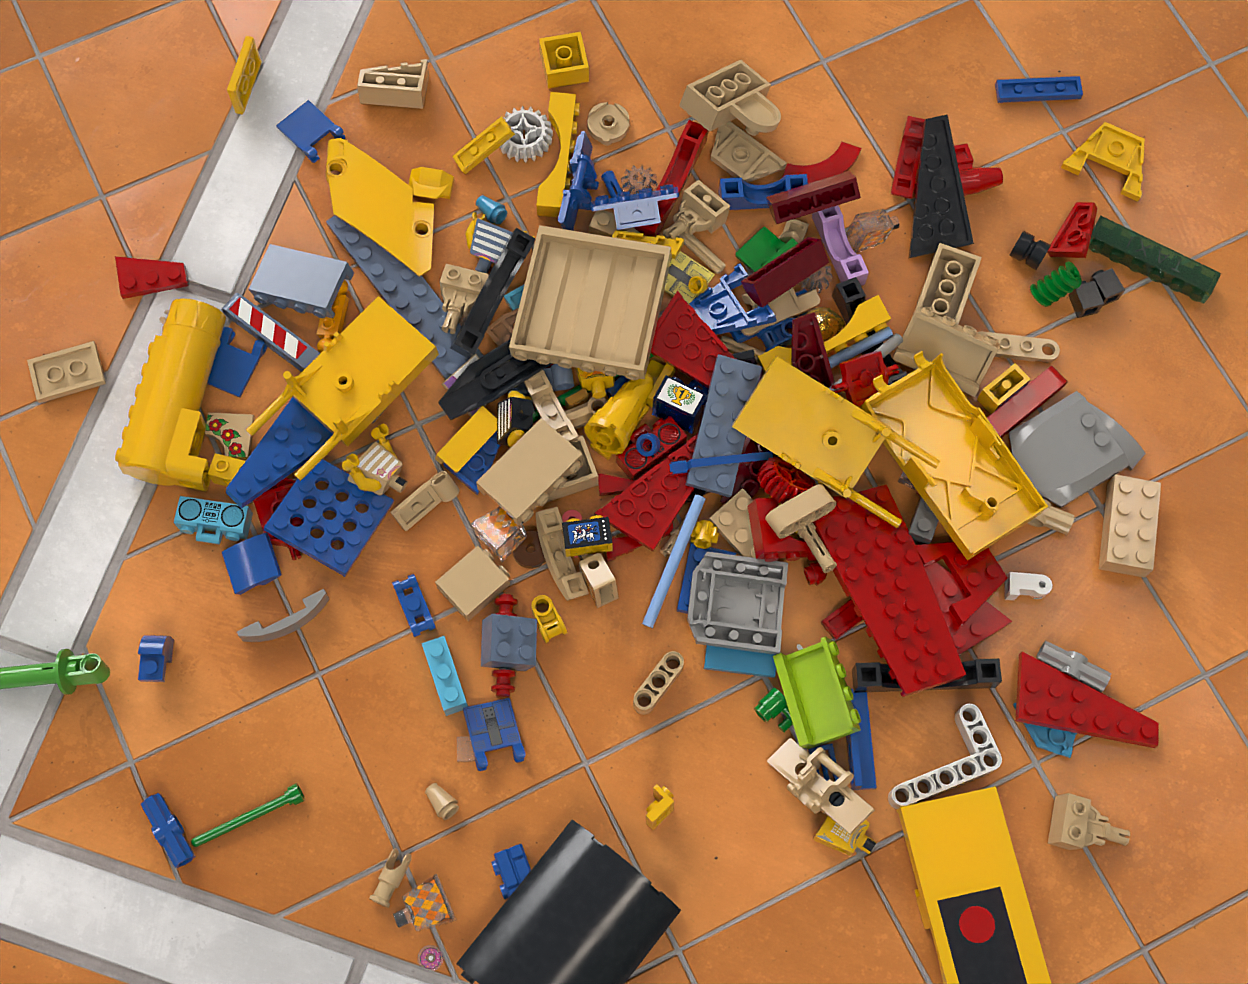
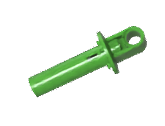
(65, 672)

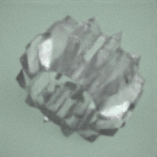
(632, 178)
(818, 280)

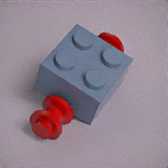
(507, 644)

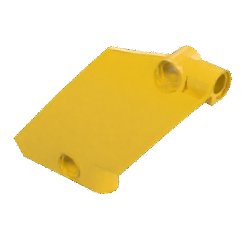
(379, 205)

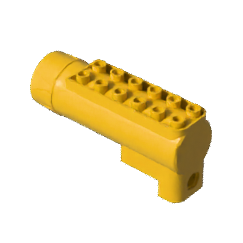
(165, 420)

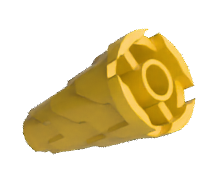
(619, 416)

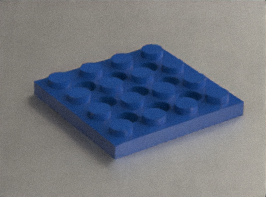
(313, 518)

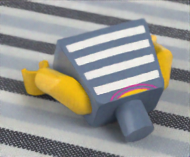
(486, 241)

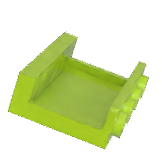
(817, 694)

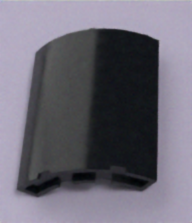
(572, 920)

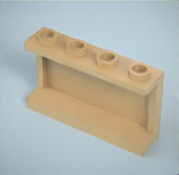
(963, 350)
(530, 471)

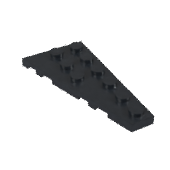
(939, 199)

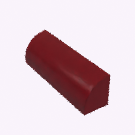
(813, 197)
(785, 271)

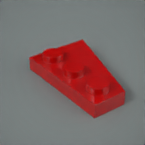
(1075, 233)
(147, 276)

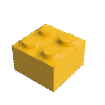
(564, 60)

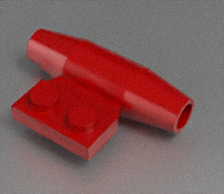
(975, 179)

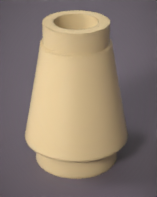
(442, 802)

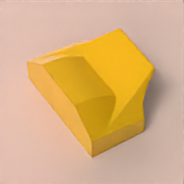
(431, 183)

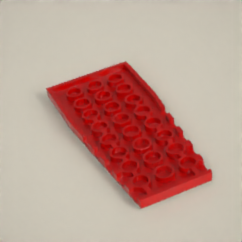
(890, 591)

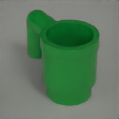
(771, 706)

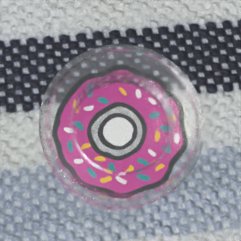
(430, 958)

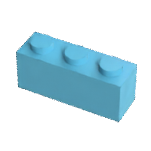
(444, 675)

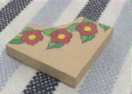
(231, 432)

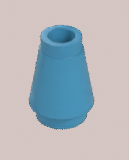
(493, 210)

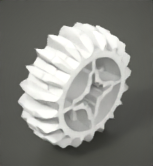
(537, 134)

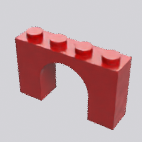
(766, 542)

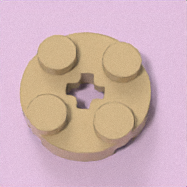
(608, 134)

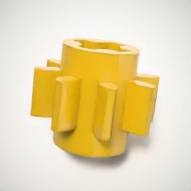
(704, 534)

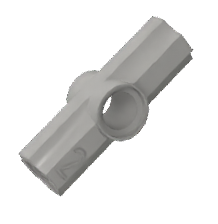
(1074, 665)

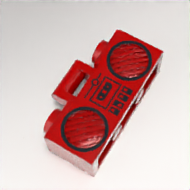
(670, 438)

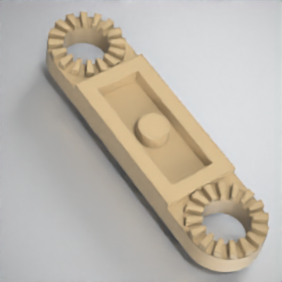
(1024, 347)

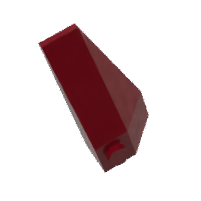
(809, 350)
(747, 471)

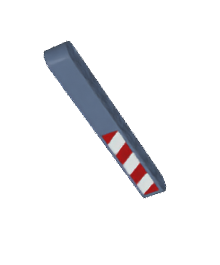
(271, 333)

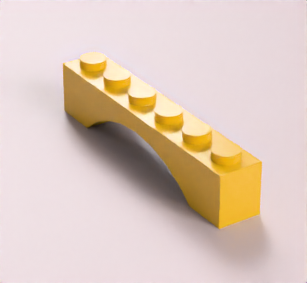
(562, 118)
(867, 317)

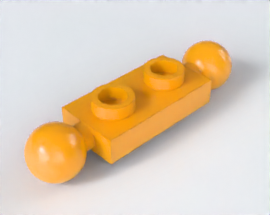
(328, 326)

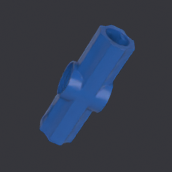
(168, 830)

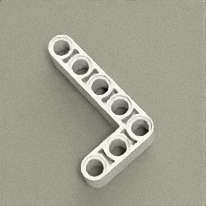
(953, 770)

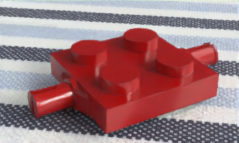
(859, 376)

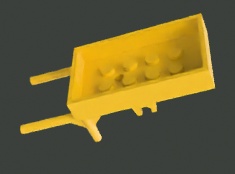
(377, 359)
(797, 417)

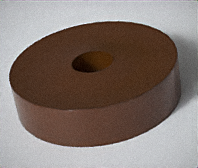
(528, 559)

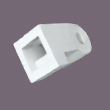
(1026, 584)

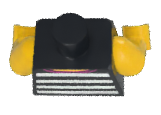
(514, 418)

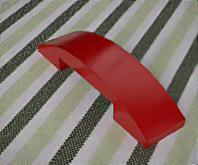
(908, 158)

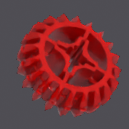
(783, 480)

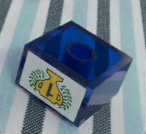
(680, 402)

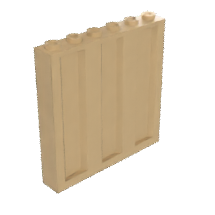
(591, 302)

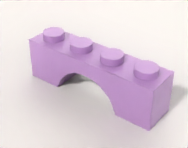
(833, 235)

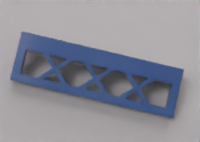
(860, 748)

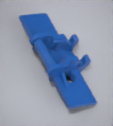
(584, 178)

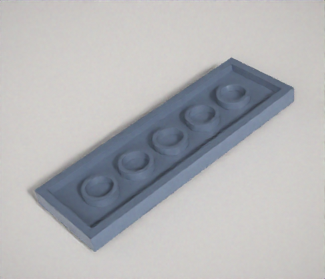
(727, 394)

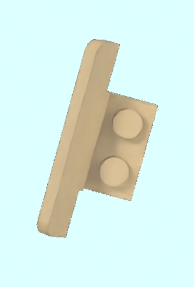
(785, 307)

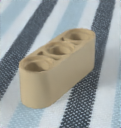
(800, 511)
(663, 672)

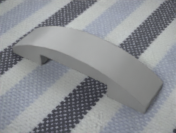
(1127, 443)
(256, 632)

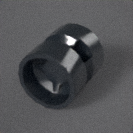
(1030, 250)

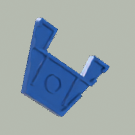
(723, 311)

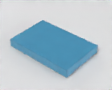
(739, 661)

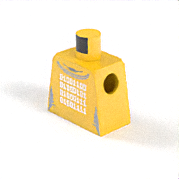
(837, 838)

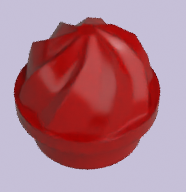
(814, 574)

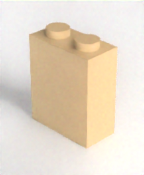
(473, 582)

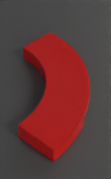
(836, 164)

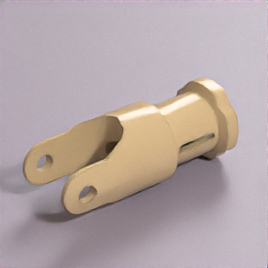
(390, 878)

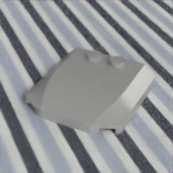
(1066, 450)
(737, 602)

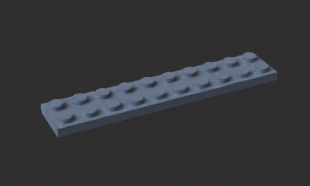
(403, 292)

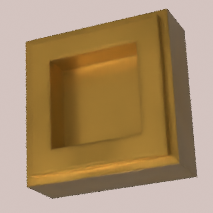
(577, 399)

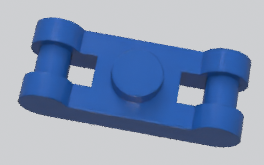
(414, 605)

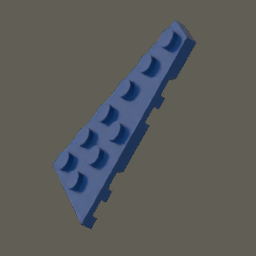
(283, 449)

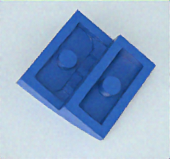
(251, 563)

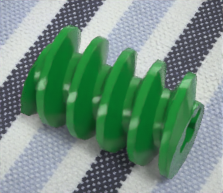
(1057, 284)

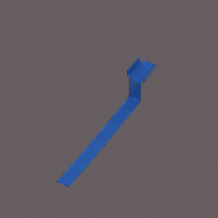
(682, 466)

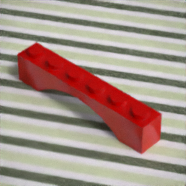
(682, 162)

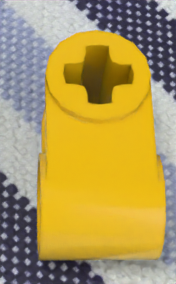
(549, 622)

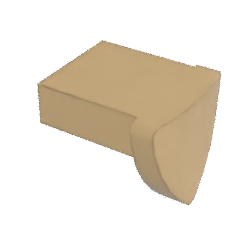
(794, 229)

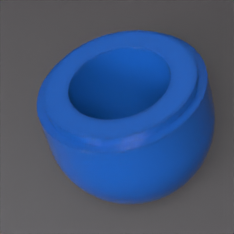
(655, 444)

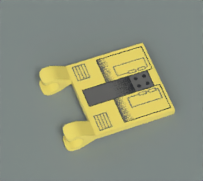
(680, 273)

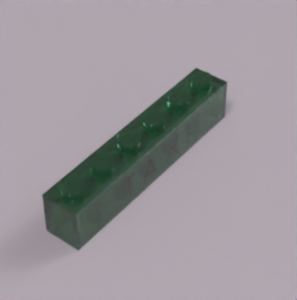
(1153, 260)

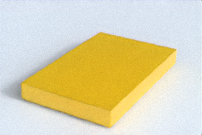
(244, 75)

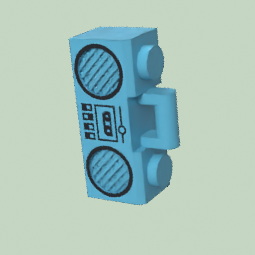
(214, 516)

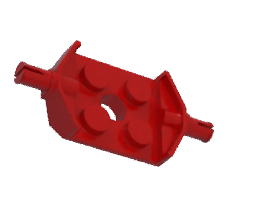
(266, 505)

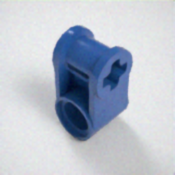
(776, 335)

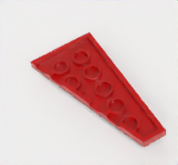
(1063, 703)

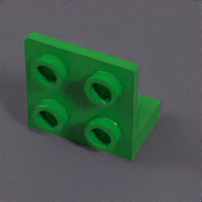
(762, 249)

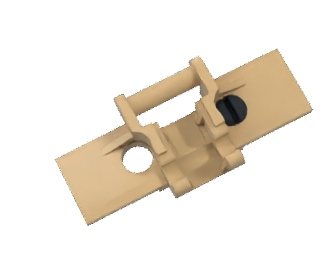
(814, 791)

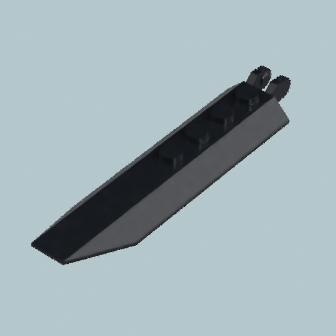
(487, 381)

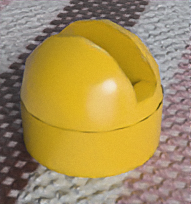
(698, 287)

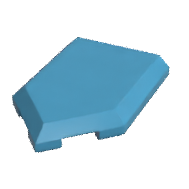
(1051, 739)

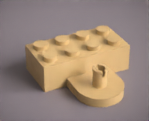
(732, 94)

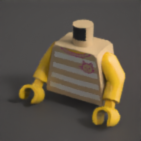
(377, 466)

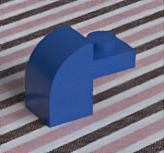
(154, 654)

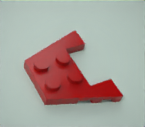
(611, 486)
(977, 576)

